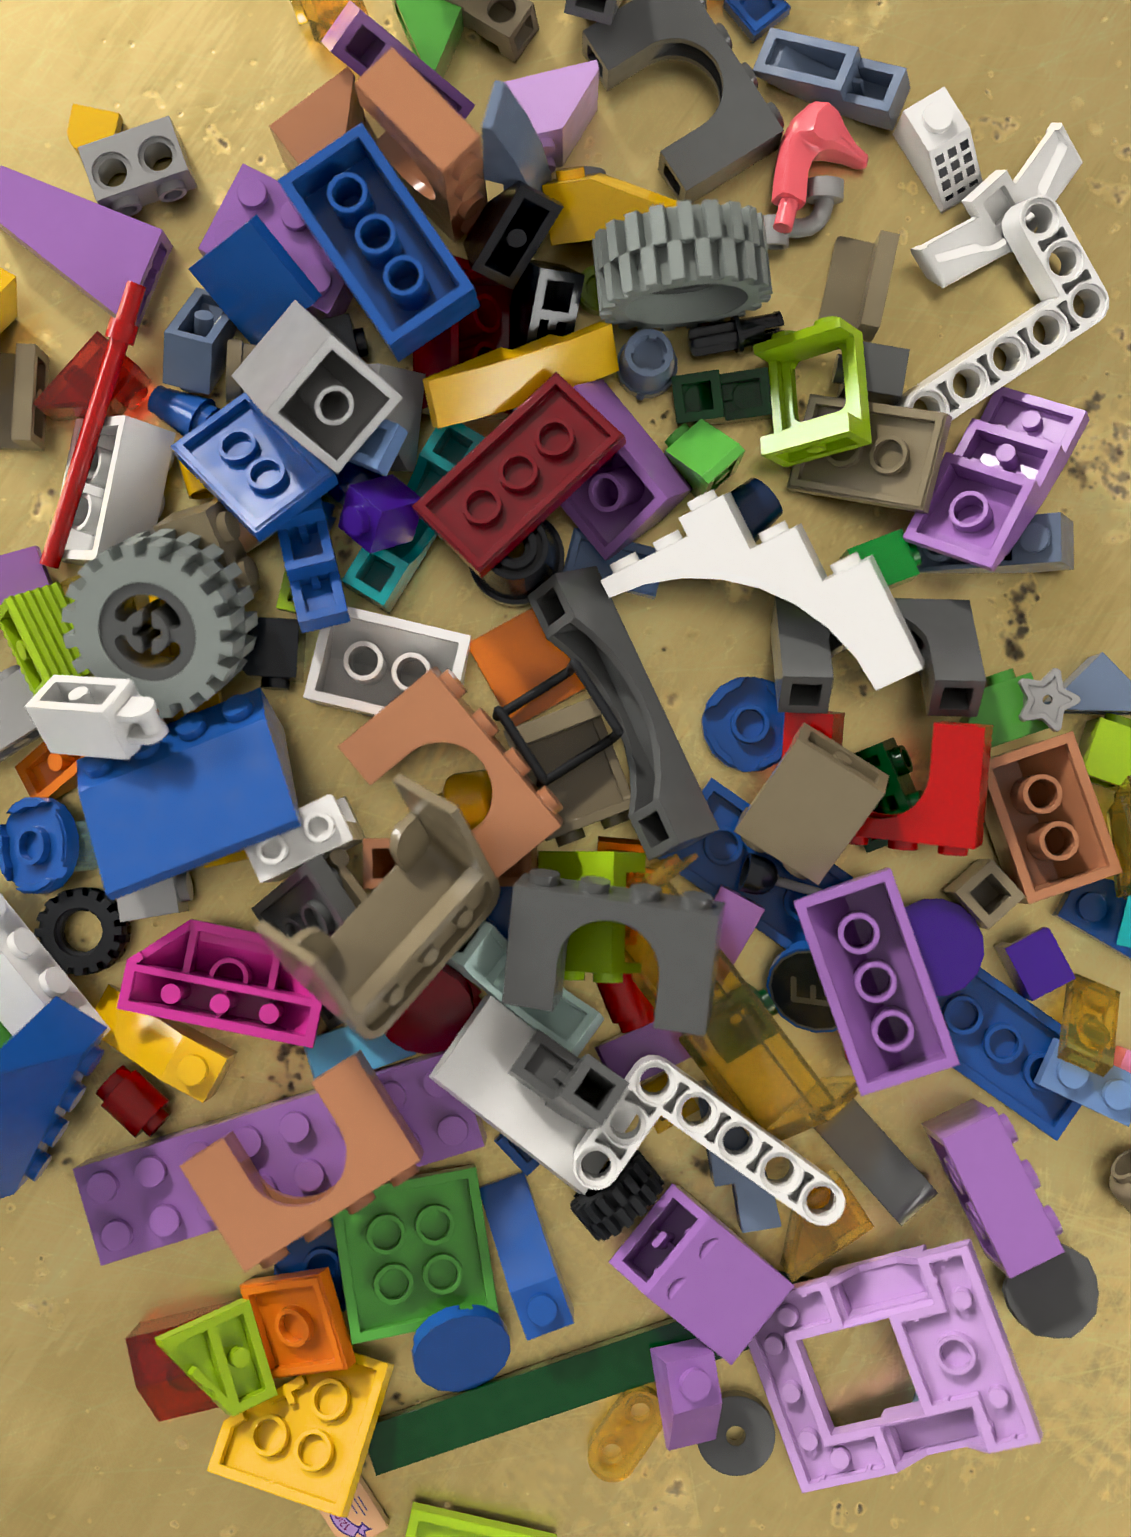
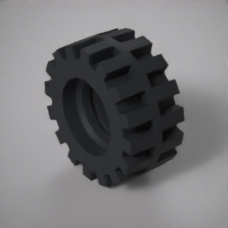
(53, 937)

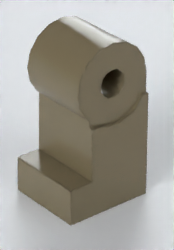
(502, 22)

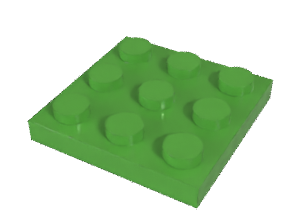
(414, 1253)

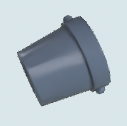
(647, 364)

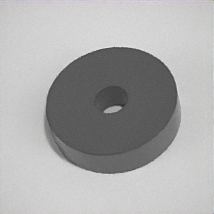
(750, 1450)

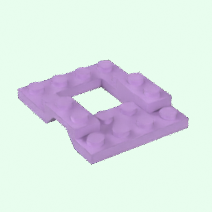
(949, 1343)

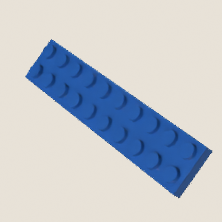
(992, 1027)

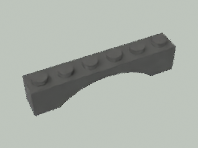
(665, 796)

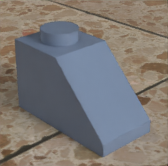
(197, 344)

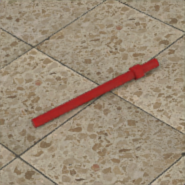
(121, 333)

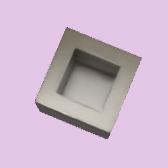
(984, 892)

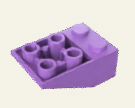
(701, 1273)

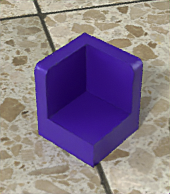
(1035, 964)

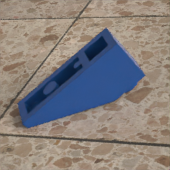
(526, 1256)

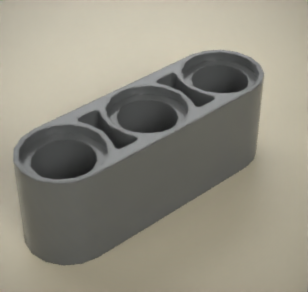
(877, 1162)

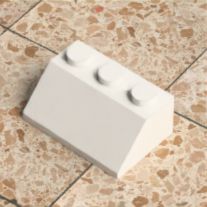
(122, 486)
(377, 658)

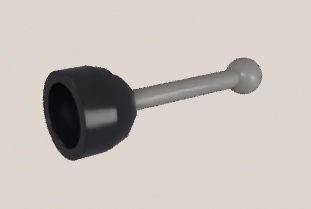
(761, 875)

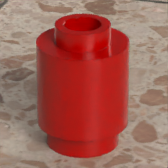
(626, 1004)
(134, 1102)

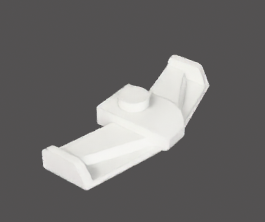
(981, 237)

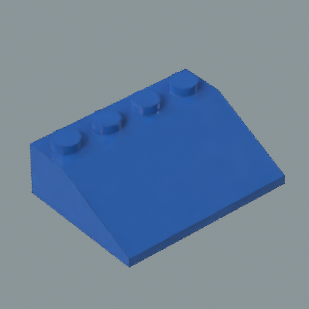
(191, 797)
(39, 1084)

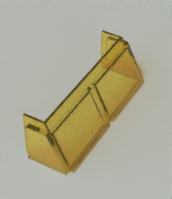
(744, 1046)

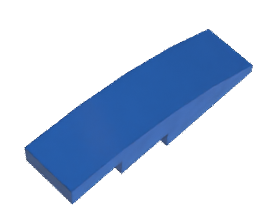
(313, 570)

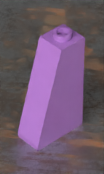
(83, 240)

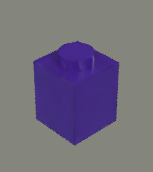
(379, 513)

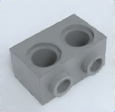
(135, 154)

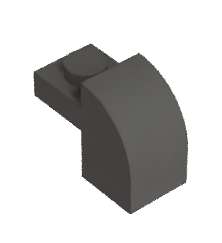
(573, 1087)

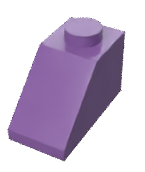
(687, 1392)

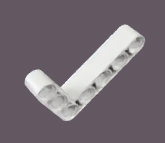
(1017, 337)
(709, 1132)

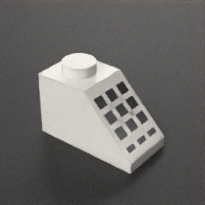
(939, 148)

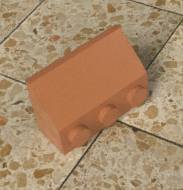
(1047, 819)

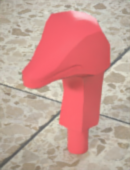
(811, 136)

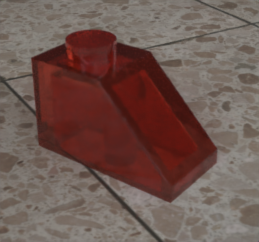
(72, 388)

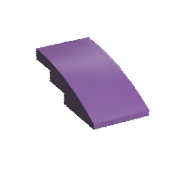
(997, 477)

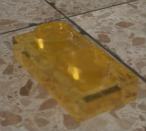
(1089, 1025)

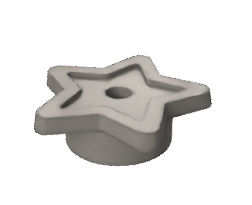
(1033, 703)

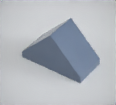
(1100, 687)

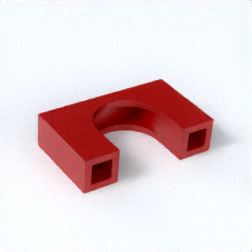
(956, 793)

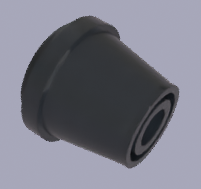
(518, 577)

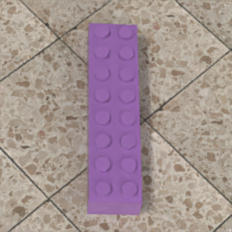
(144, 1201)

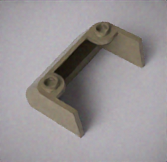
(403, 926)

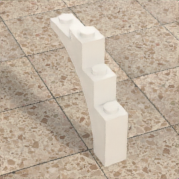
(849, 602)

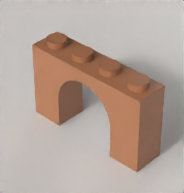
(426, 144)
(436, 712)
(263, 1221)

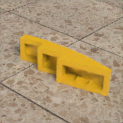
(509, 377)

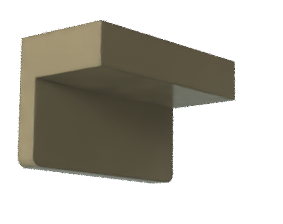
(860, 281)
(21, 382)

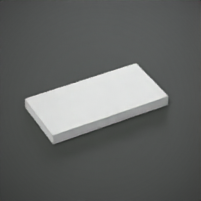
(478, 1076)

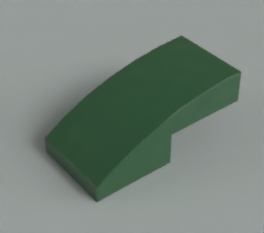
(722, 397)

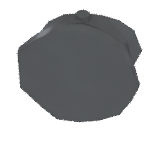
(1054, 1296)

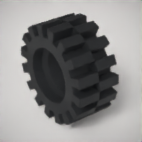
(616, 1206)

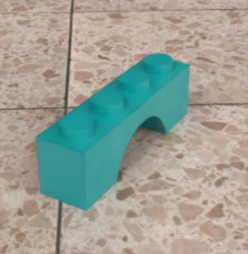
(385, 573)

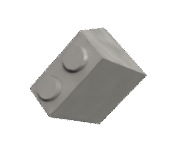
(315, 387)

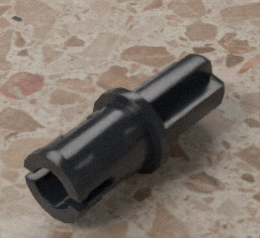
(733, 334)

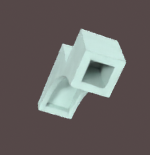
(484, 963)

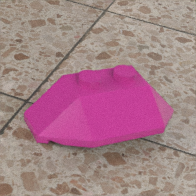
(220, 982)

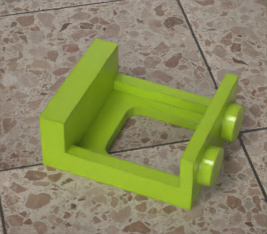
(828, 434)

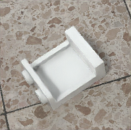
(324, 827)

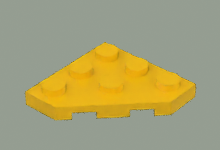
(307, 1437)

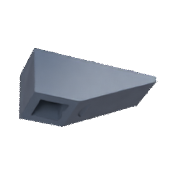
(1042, 547)

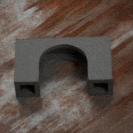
(742, 126)
(942, 629)
(679, 928)

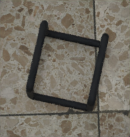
(501, 714)

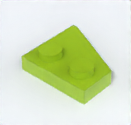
(223, 1357)

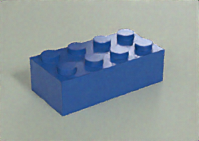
(380, 242)

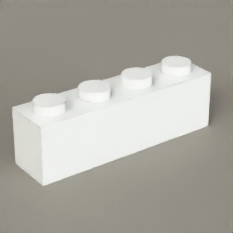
(30, 975)

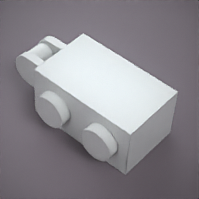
(95, 717)

